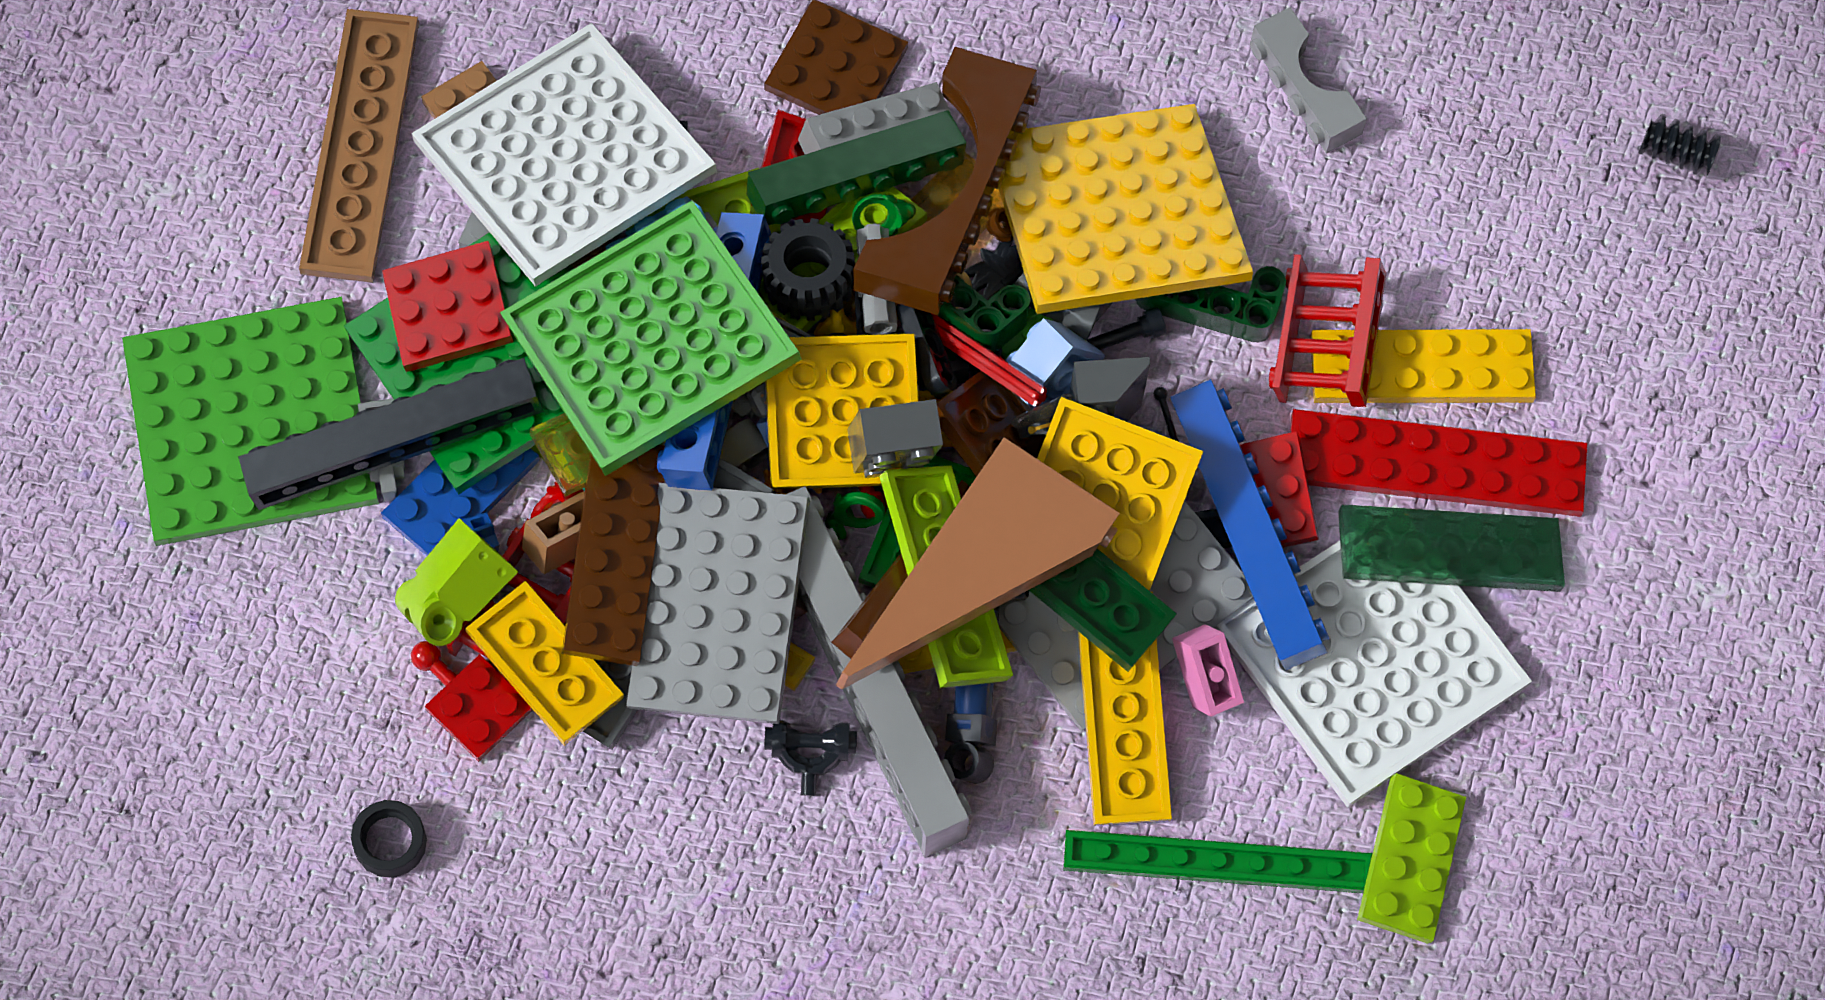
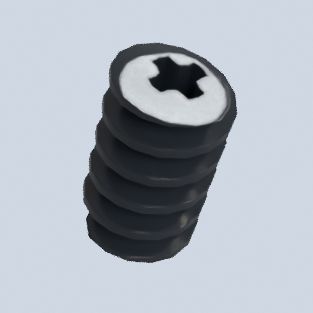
(1680, 144)

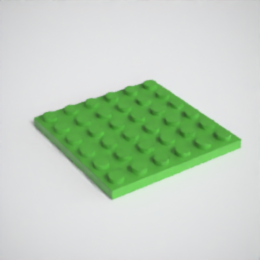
(650, 337)
(228, 388)

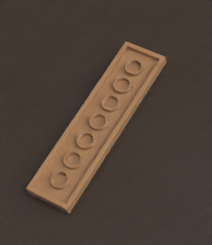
(359, 146)

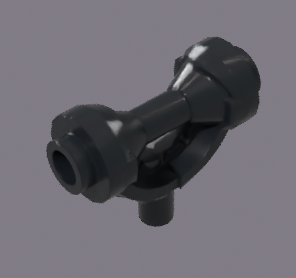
(835, 742)

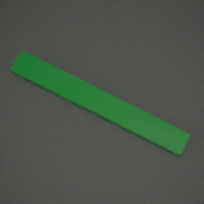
(1216, 861)

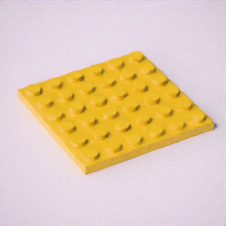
(1120, 210)

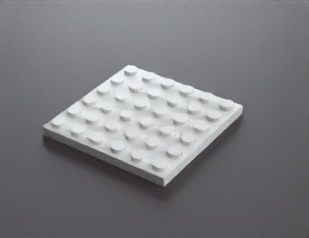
(564, 153)
(1397, 676)

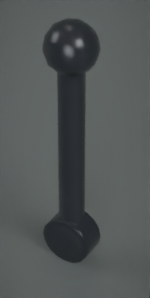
(1161, 394)

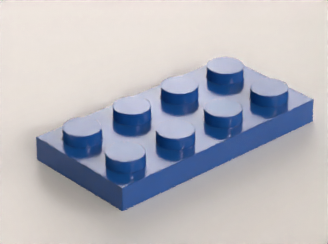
(432, 505)

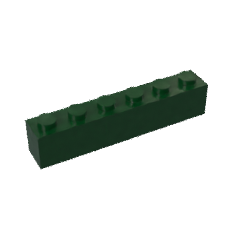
(856, 168)

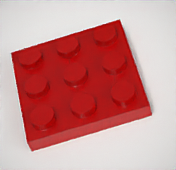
(447, 306)

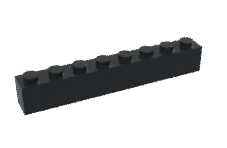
(390, 433)

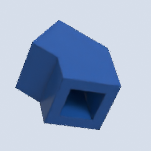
(484, 528)

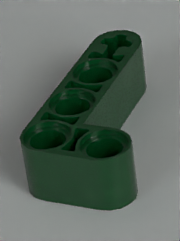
(1241, 305)
(988, 314)

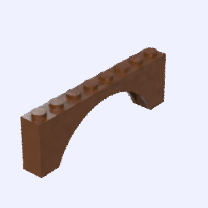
(923, 262)

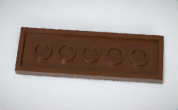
(614, 561)

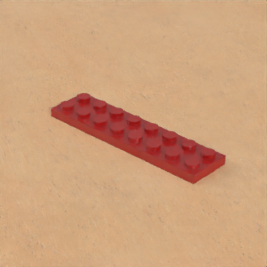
(1442, 463)

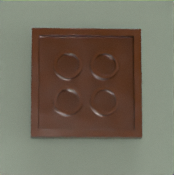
(834, 61)
(979, 417)

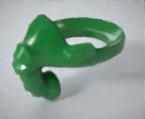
(898, 212)
(843, 515)

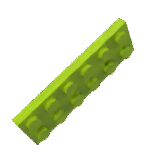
(919, 507)

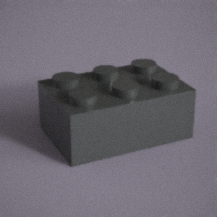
(894, 437)

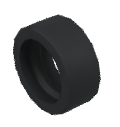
(379, 811)

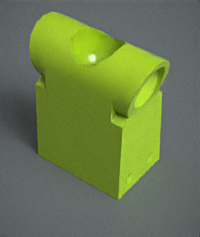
(453, 584)

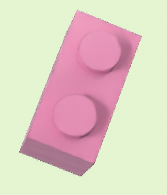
(1208, 670)

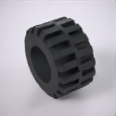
(808, 244)

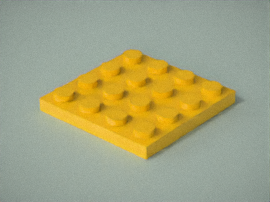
(820, 397)
(1129, 471)

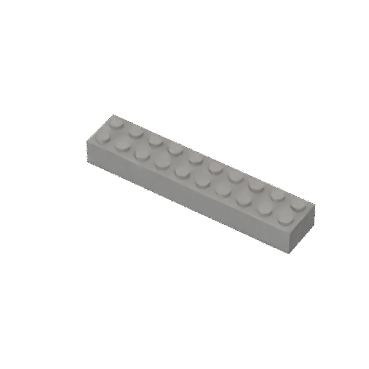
(880, 700)

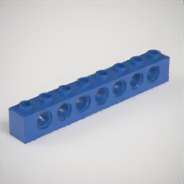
(698, 465)

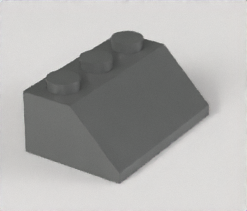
(1111, 385)

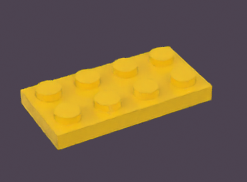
(526, 647)

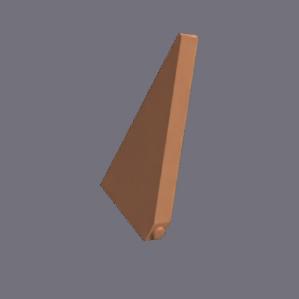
(1000, 540)

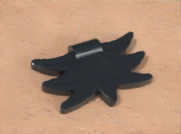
(996, 269)

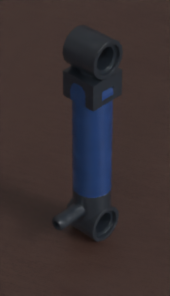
(973, 727)

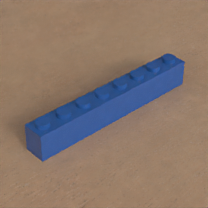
(1249, 526)

